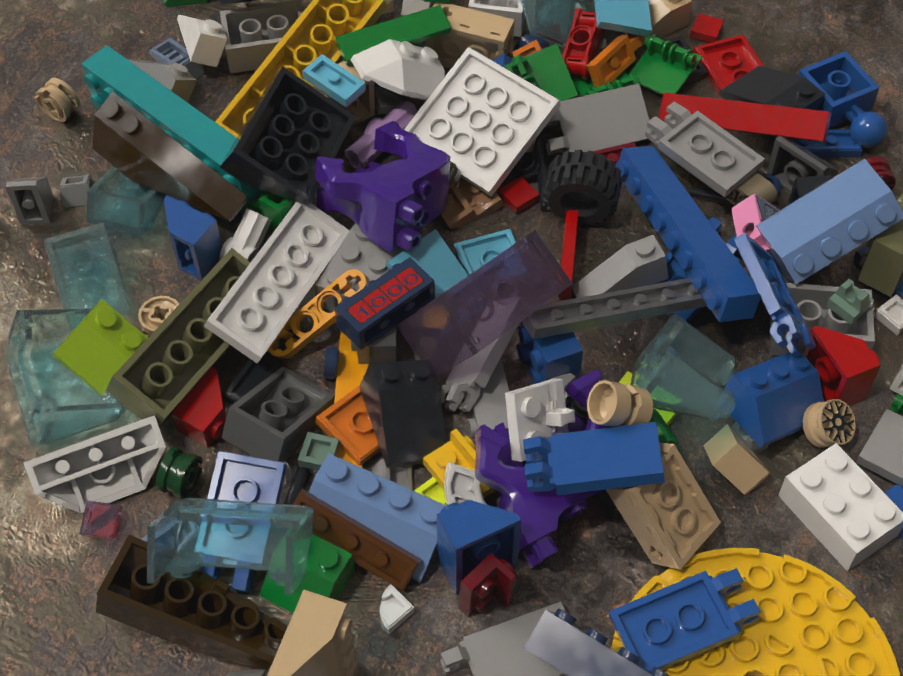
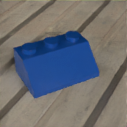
(774, 397)
(472, 532)

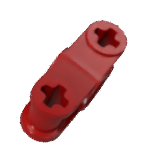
(582, 43)

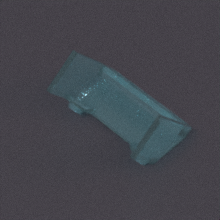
(230, 536)

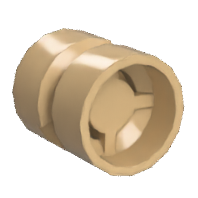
(619, 404)

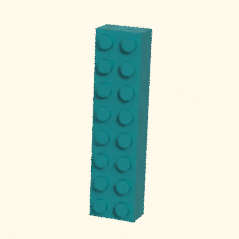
(207, 140)

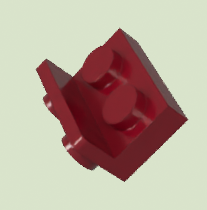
(487, 578)

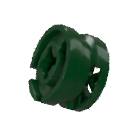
(178, 473)

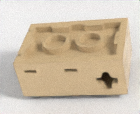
(475, 29)
(668, 516)

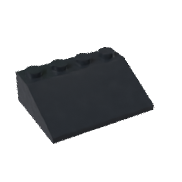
(285, 137)

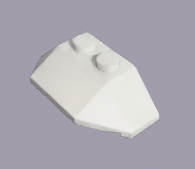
(401, 68)
(99, 467)

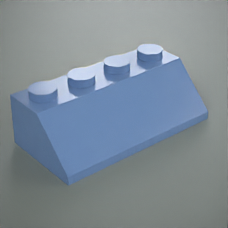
(830, 221)
(382, 506)

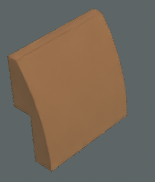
(467, 204)

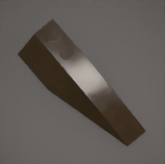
(159, 161)
(188, 610)

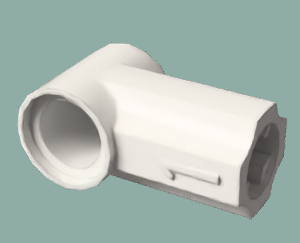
(248, 235)

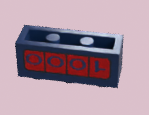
(384, 303)

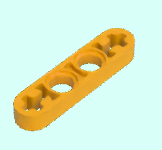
(316, 310)

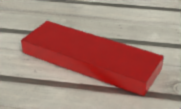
(569, 249)

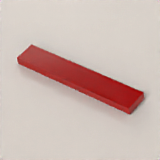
(755, 117)

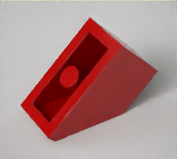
(202, 411)

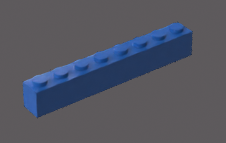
(688, 235)

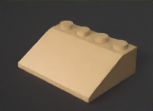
(317, 640)

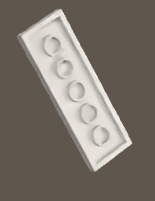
(277, 280)

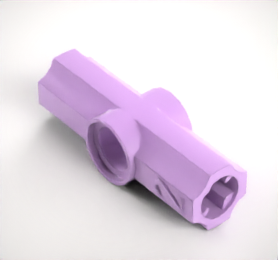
(363, 150)

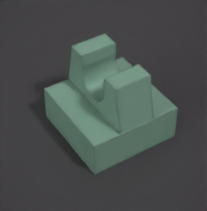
(850, 302)
(315, 451)

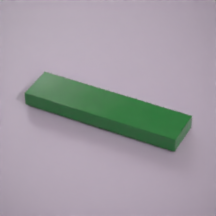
(410, 28)

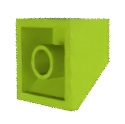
(99, 346)

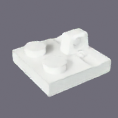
(535, 413)

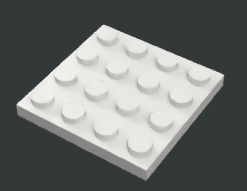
(483, 119)

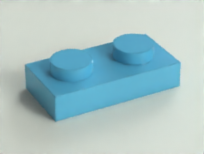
(334, 80)

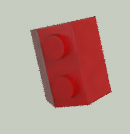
(843, 364)

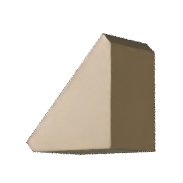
(735, 460)

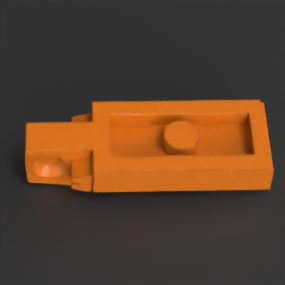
(614, 58)

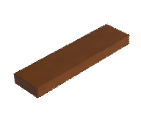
(367, 546)

